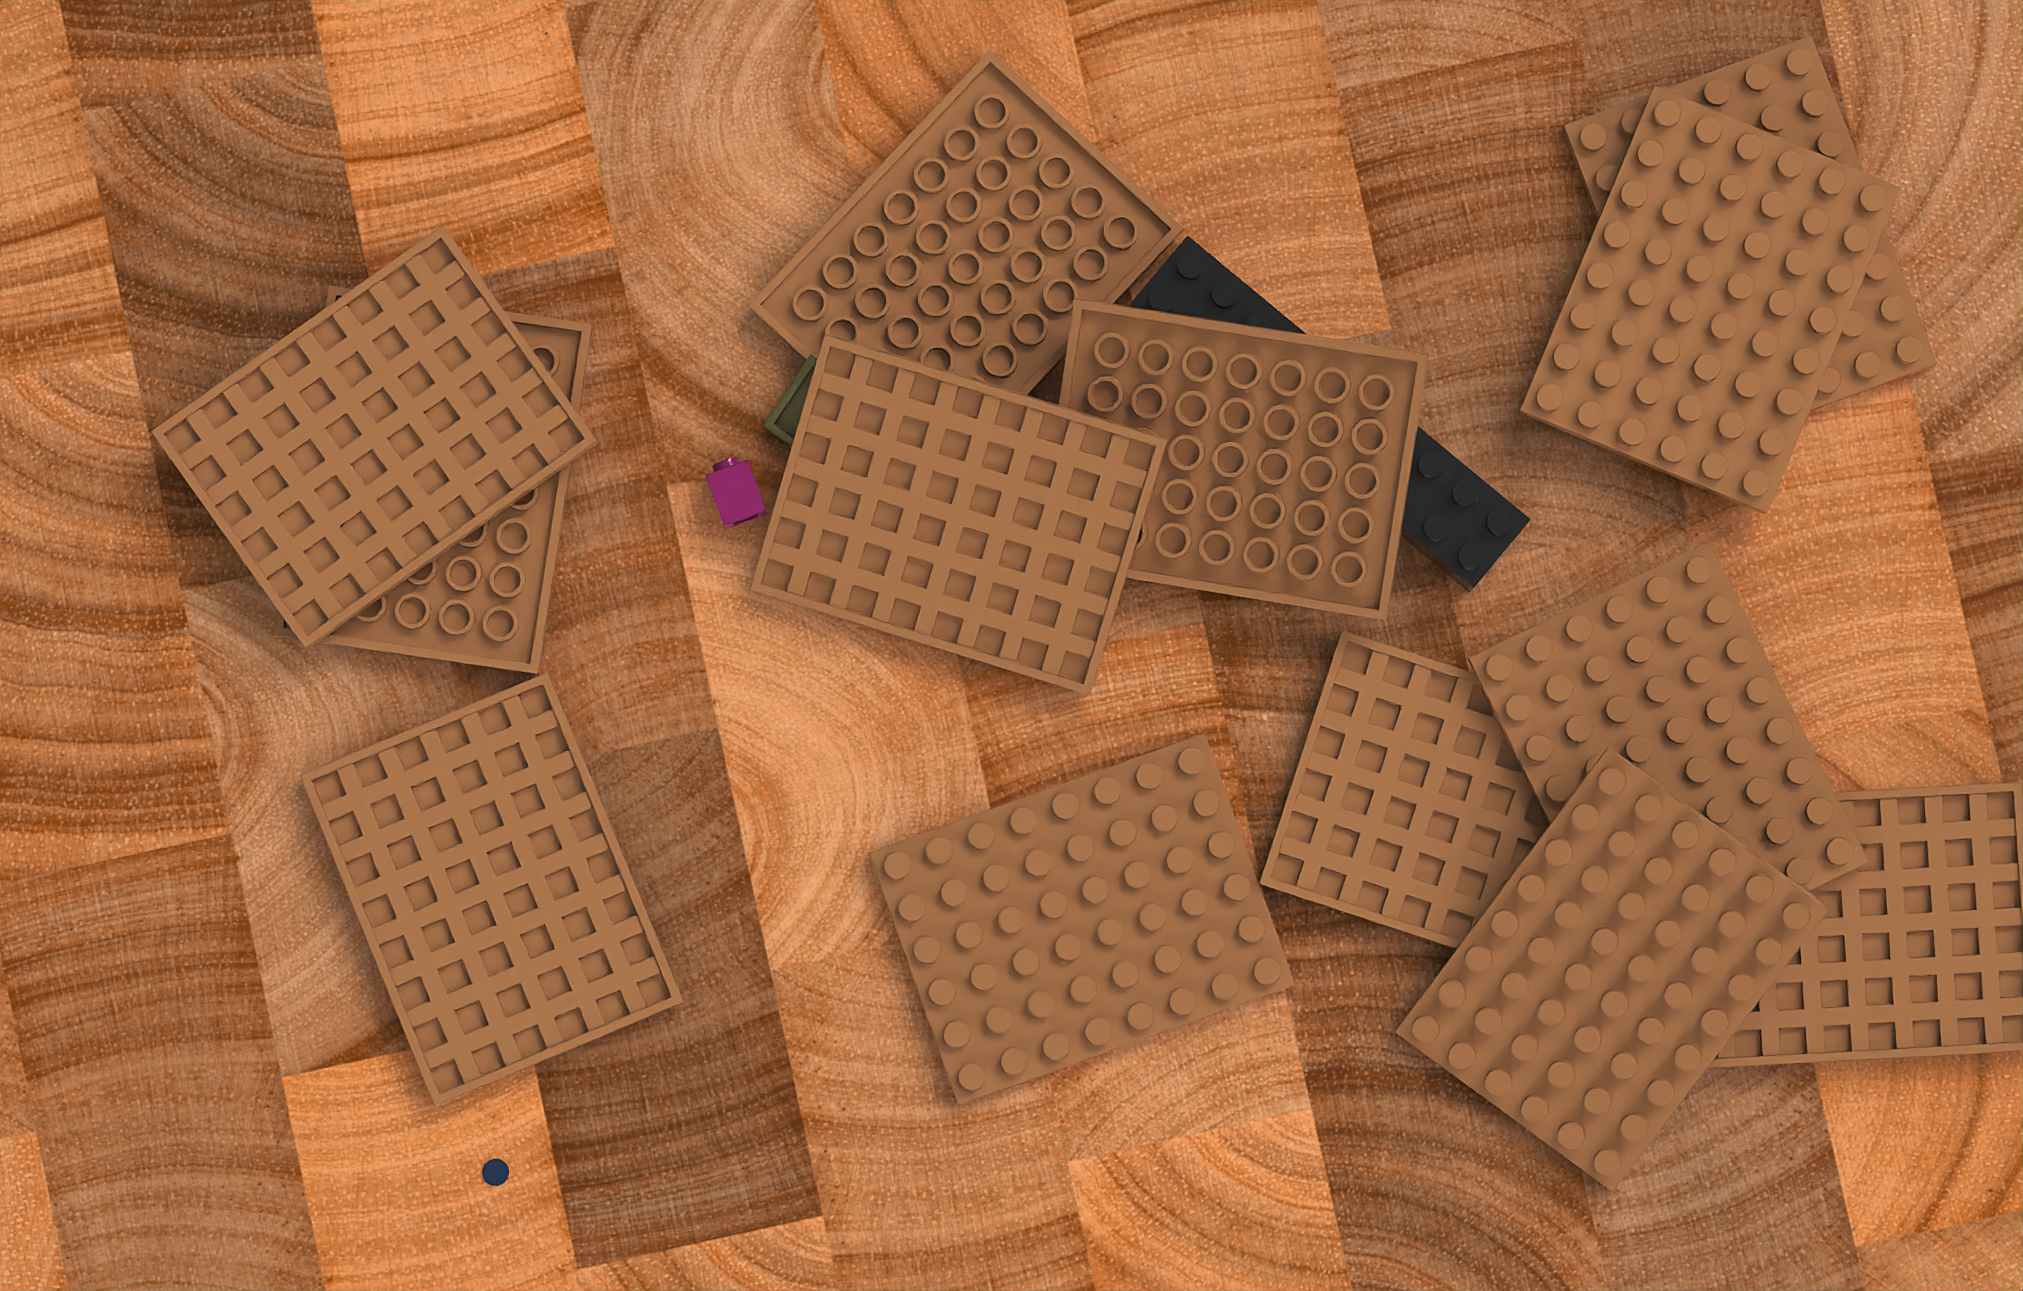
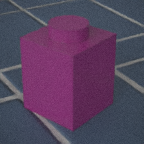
(735, 492)

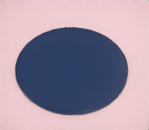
(495, 1172)

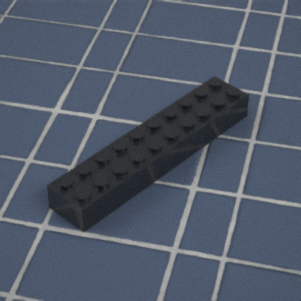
(1448, 507)

